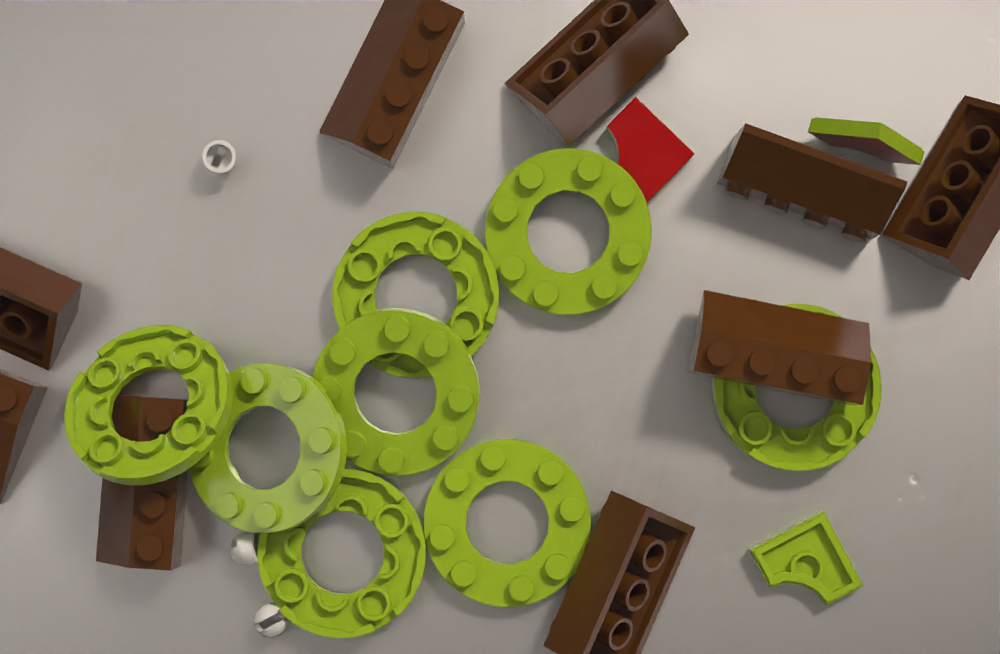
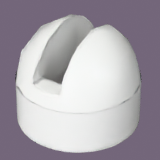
(226, 162)
(245, 548)
(265, 613)

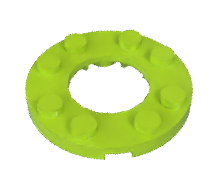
(568, 171)
(410, 236)
(444, 357)
(192, 434)
(797, 448)
(318, 468)
(503, 582)
(368, 608)

